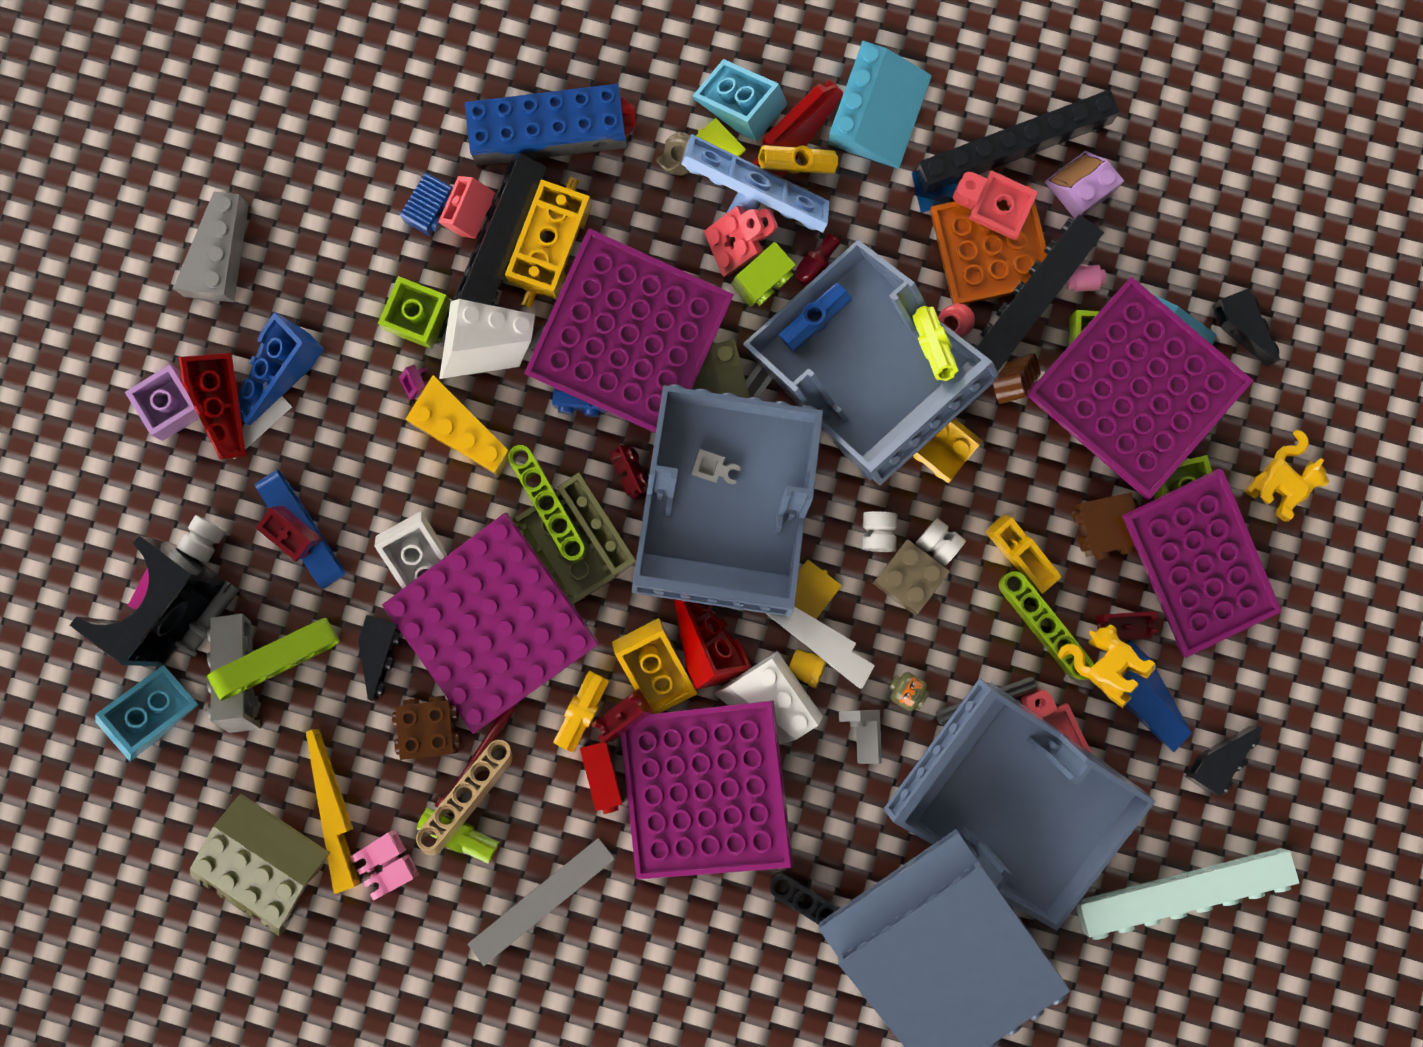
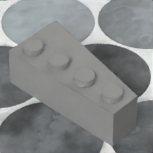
(216, 251)
(229, 640)

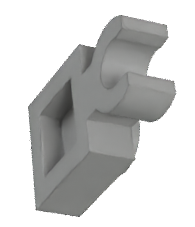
(710, 467)

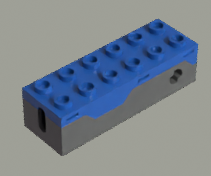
(549, 124)

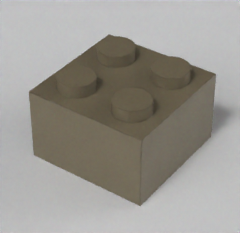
(911, 577)

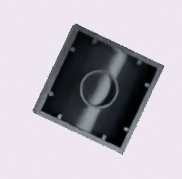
(175, 596)

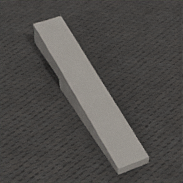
(540, 901)

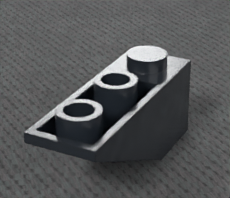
(1243, 322)
(376, 651)
(1218, 764)

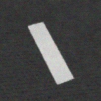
(265, 421)

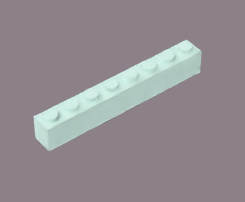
(1187, 892)

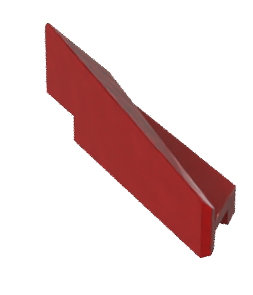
(804, 120)

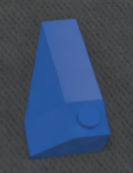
(281, 361)
(1155, 706)

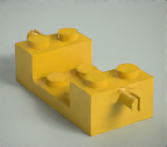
(541, 265)

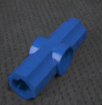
(827, 305)

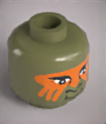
(908, 691)

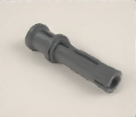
(198, 629)

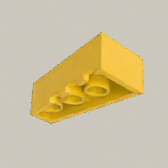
(451, 423)

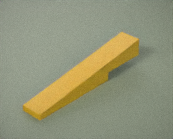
(333, 815)

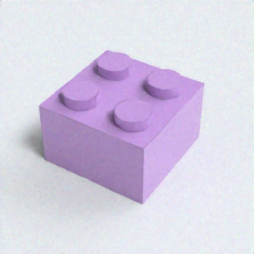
(163, 403)

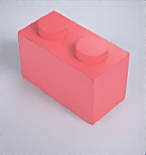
(467, 207)

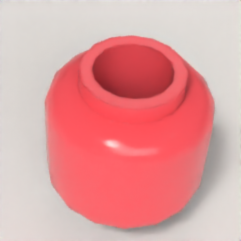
(958, 318)

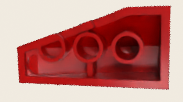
(214, 395)
(707, 646)

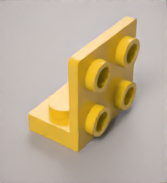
(948, 450)

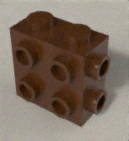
(1103, 526)
(426, 728)

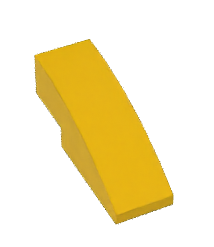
(1023, 553)

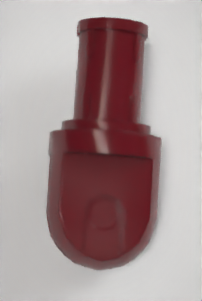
(816, 260)

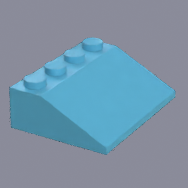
(879, 106)

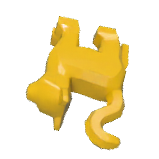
(1285, 481)
(1111, 668)

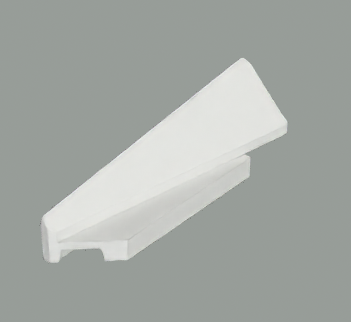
(828, 645)

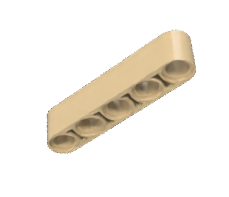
(463, 810)

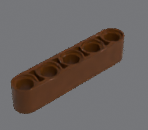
(1017, 378)

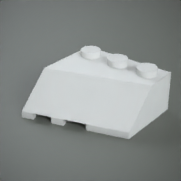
(484, 338)
(775, 681)

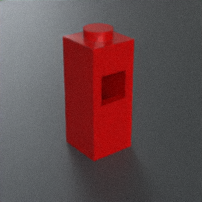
(602, 777)

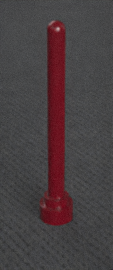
(490, 737)

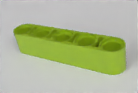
(544, 491)
(1033, 621)
(272, 659)

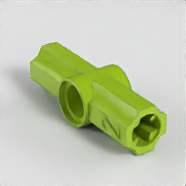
(465, 839)

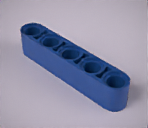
(322, 561)

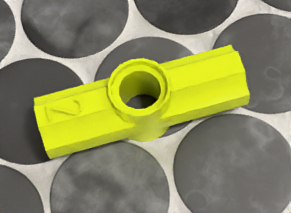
(935, 343)

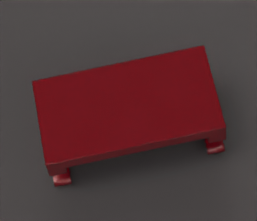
(288, 532)
(1130, 625)
(623, 716)

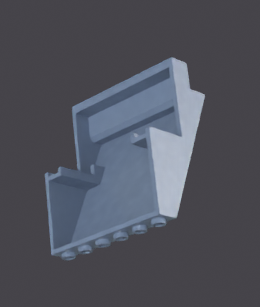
(870, 365)
(721, 538)
(1023, 800)
(943, 952)

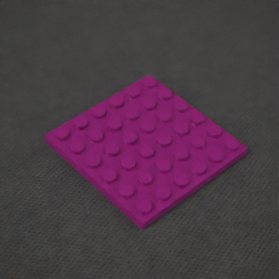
(626, 330)
(1139, 388)
(490, 623)
(706, 792)

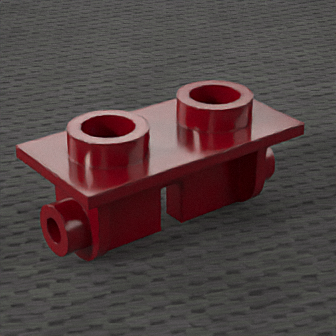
(627, 459)

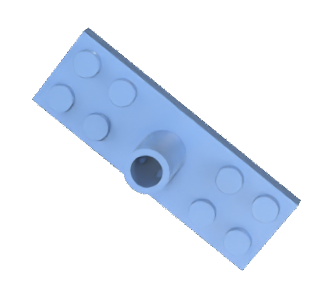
(755, 184)

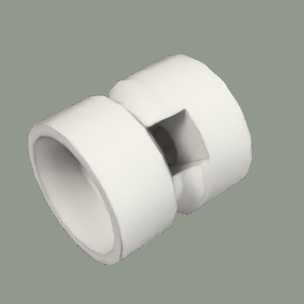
(879, 531)
(201, 538)
(940, 542)

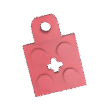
(983, 200)
(747, 230)
(1059, 717)

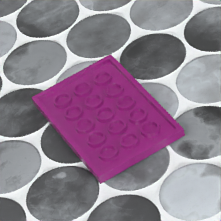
(1202, 563)

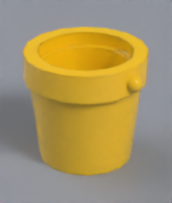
(807, 667)

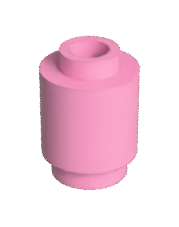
(1087, 279)

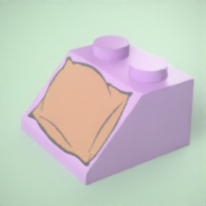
(1084, 183)

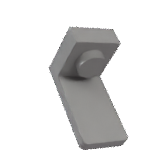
(867, 734)

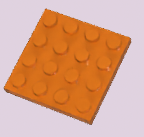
(981, 261)

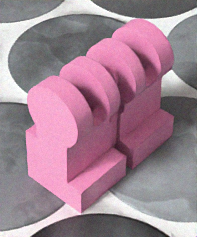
(385, 853)

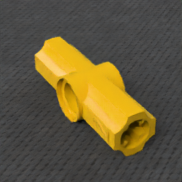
(784, 159)
(581, 711)

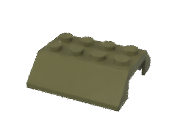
(605, 553)
(258, 863)

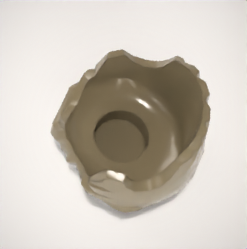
(674, 153)

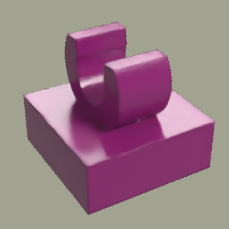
(412, 381)

